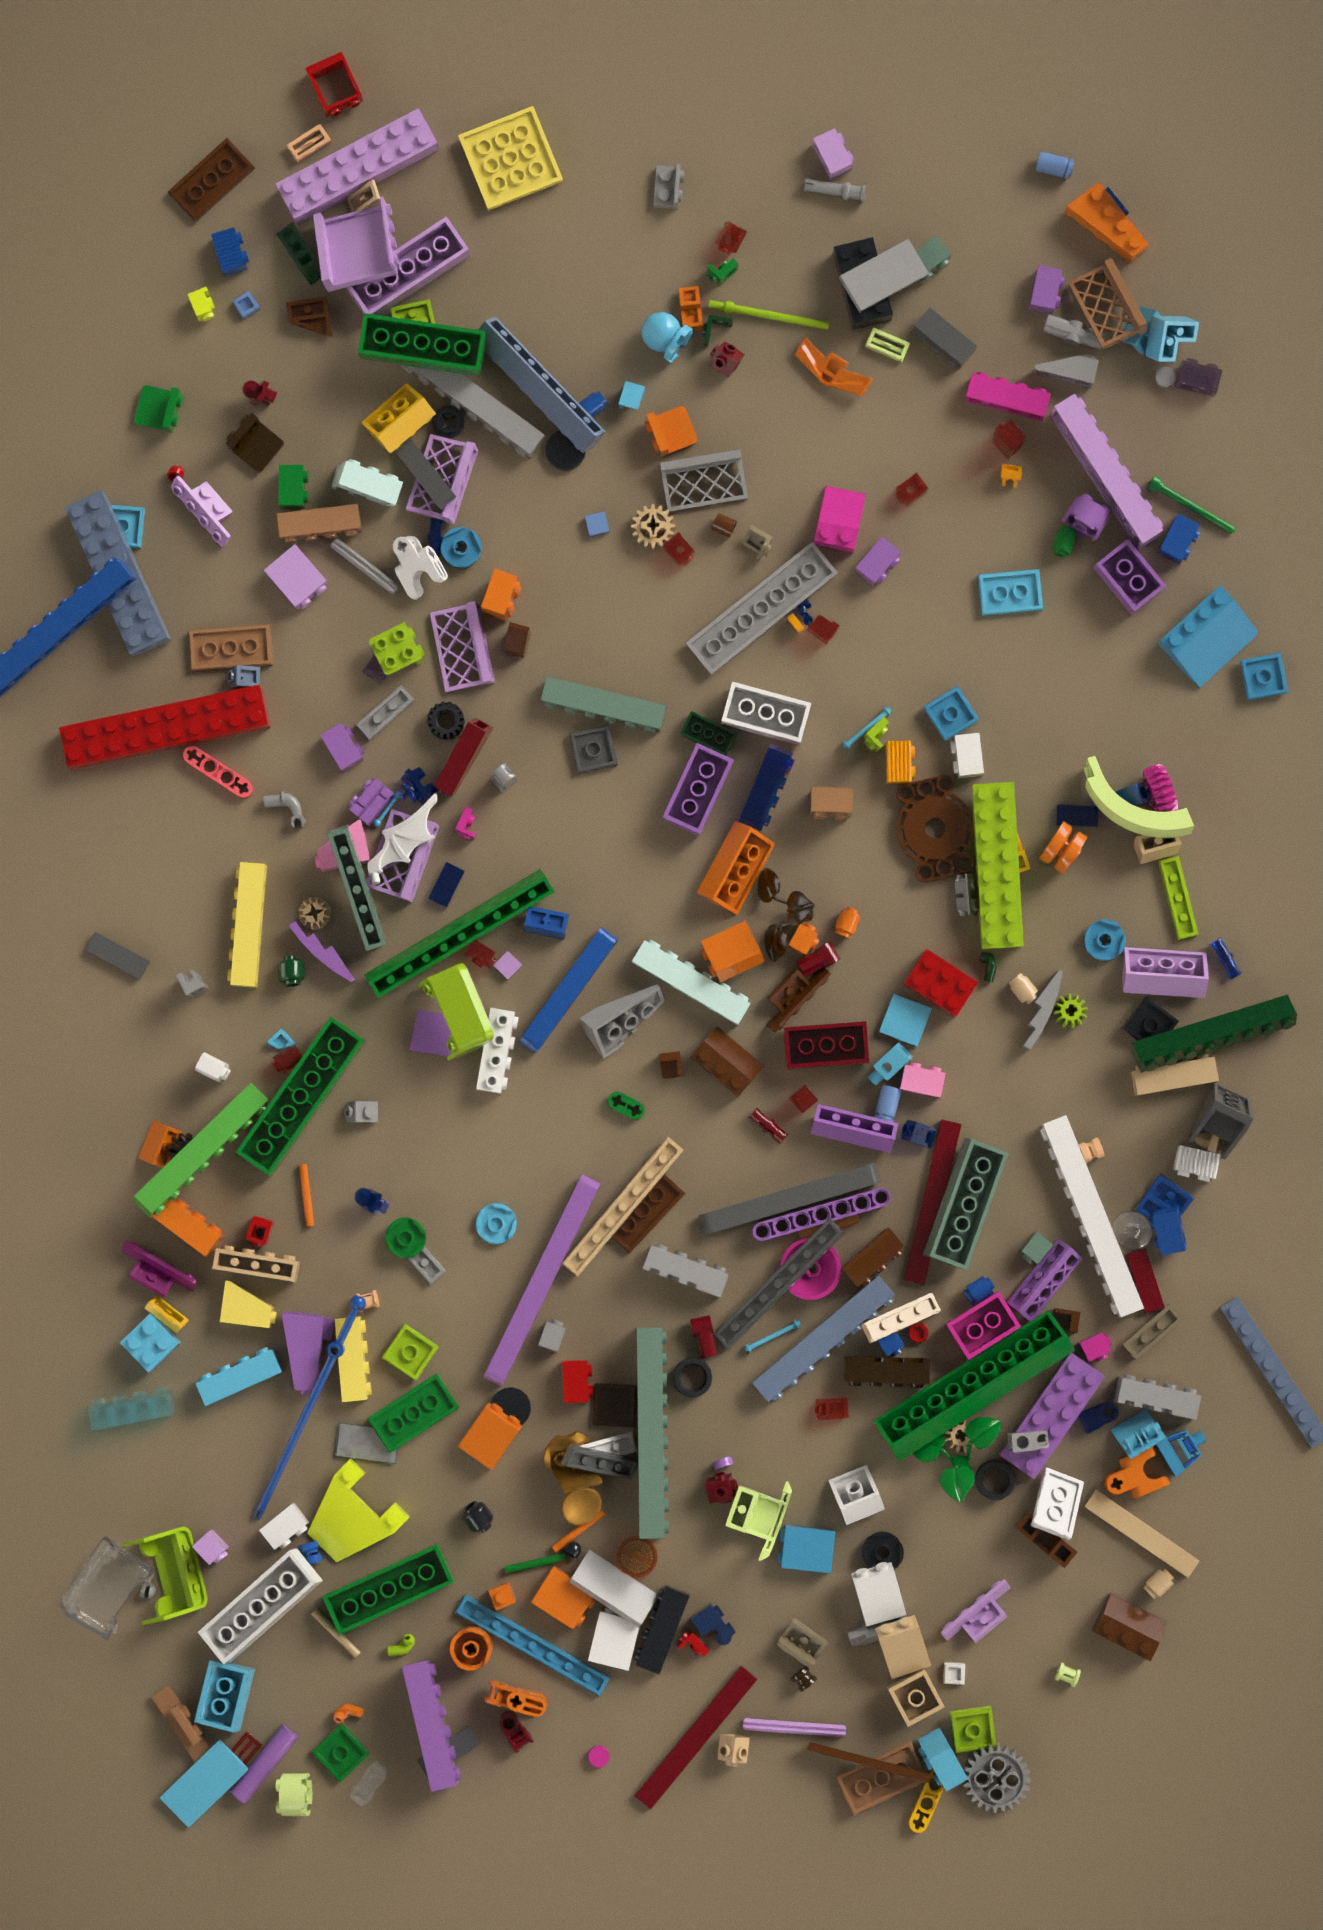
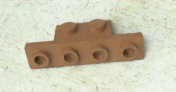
(182, 1724)

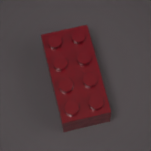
(826, 1045)

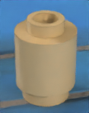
(1023, 989)
(1158, 1583)

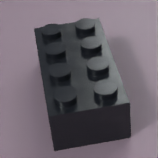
(848, 257)

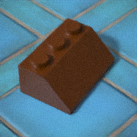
(727, 1061)
(873, 1258)
(1129, 1627)

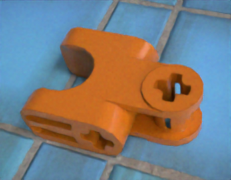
(1133, 1477)
(529, 1702)

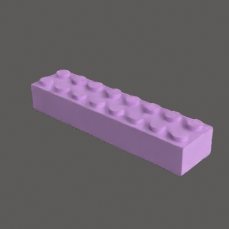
(353, 166)
(1106, 471)

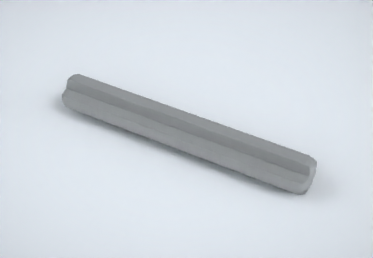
(364, 566)

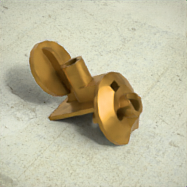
(581, 1501)

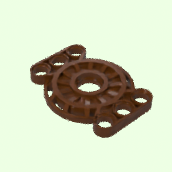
(935, 849)

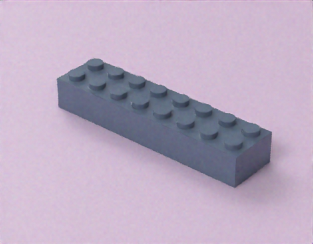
(103, 540)

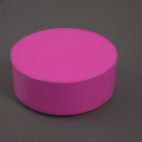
(598, 1756)

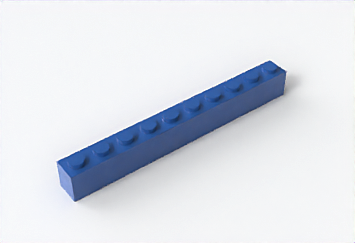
(63, 622)

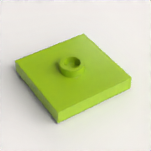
(410, 1352)
(972, 1729)

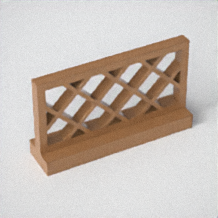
(1125, 300)

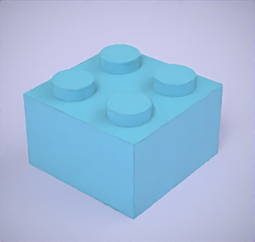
(150, 1342)

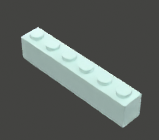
(690, 982)

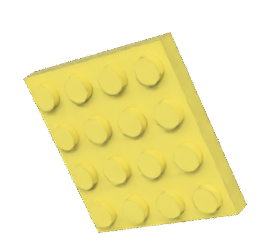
(510, 158)

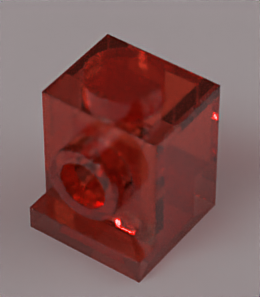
(737, 235)
(907, 497)
(679, 558)
(481, 954)

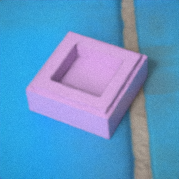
(507, 965)

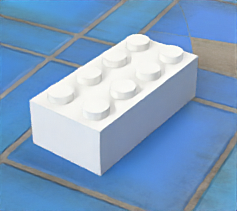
(766, 713)

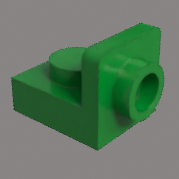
(725, 271)

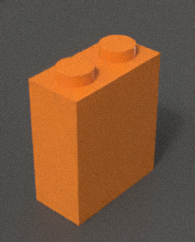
(731, 952)
(490, 1435)
(562, 1598)

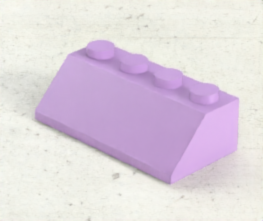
(1165, 972)

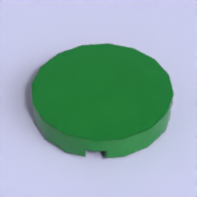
(405, 1238)

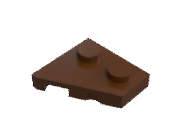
(310, 315)

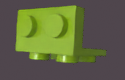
(396, 649)

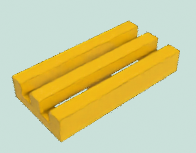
(166, 1314)

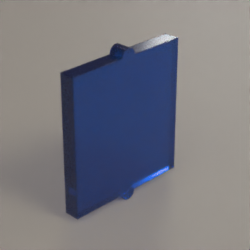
(1117, 201)

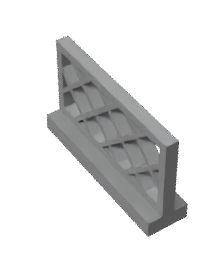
(701, 462)

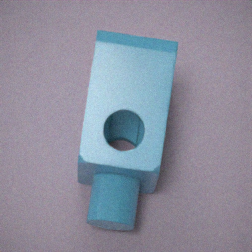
(896, 1057)

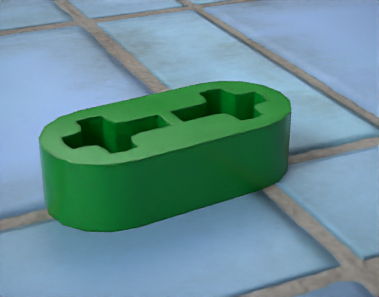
(629, 1101)

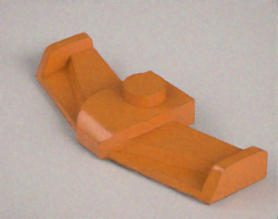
(831, 370)

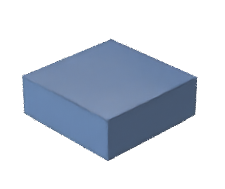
(246, 305)
(597, 524)

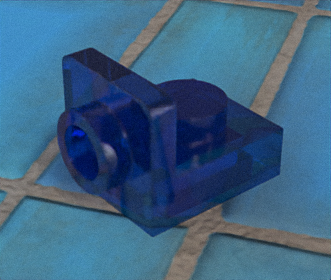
(918, 1133)

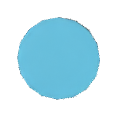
(496, 1223)

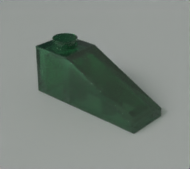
(300, 253)

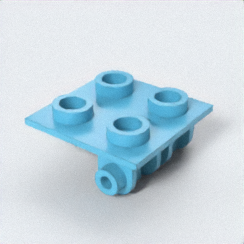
(1138, 1433)

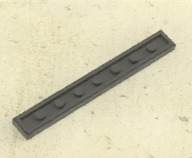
(779, 1283)

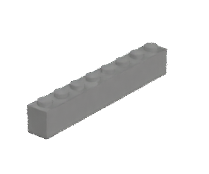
(483, 407)

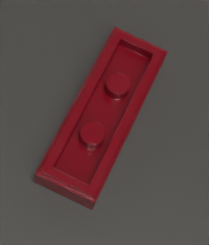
(1145, 1280)

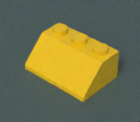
(398, 418)

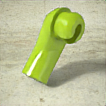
(404, 1646)

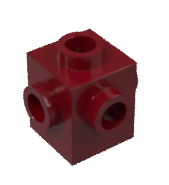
(725, 358)
(721, 1488)

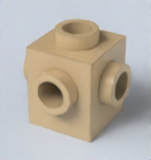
(733, 1749)

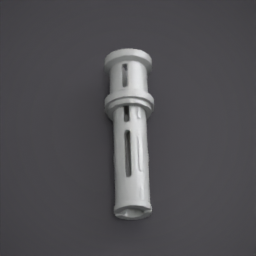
(844, 190)

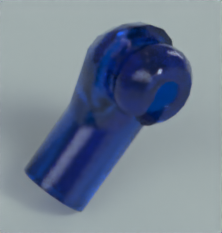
(804, 616)

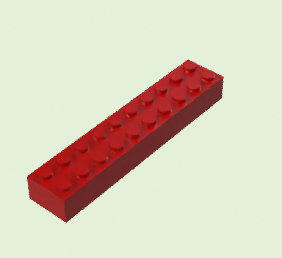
(164, 727)

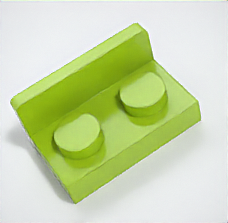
(872, 736)

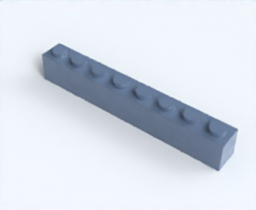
(540, 386)
(823, 1338)

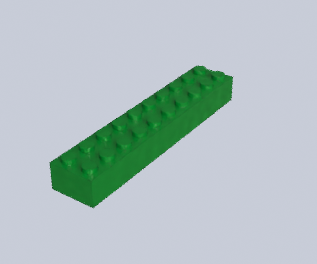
(974, 1385)

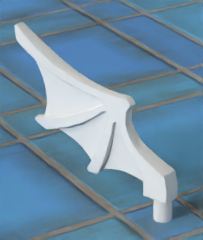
(402, 840)

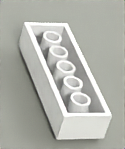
(260, 1606)

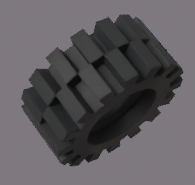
(445, 733)

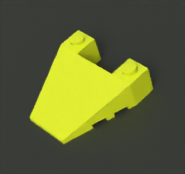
(346, 1522)

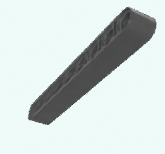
(789, 1199)

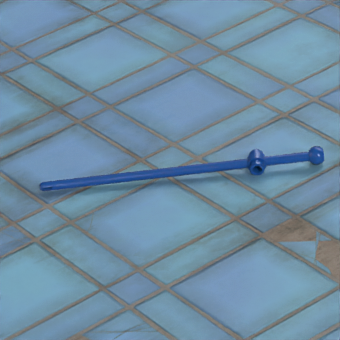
(357, 1304)

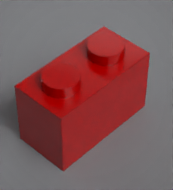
(575, 1381)

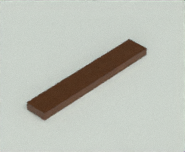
(869, 1762)

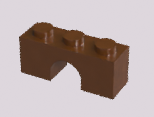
(1048, 1542)

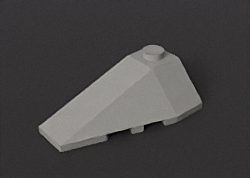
(614, 1021)

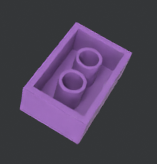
(1129, 577)

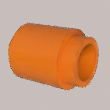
(847, 922)

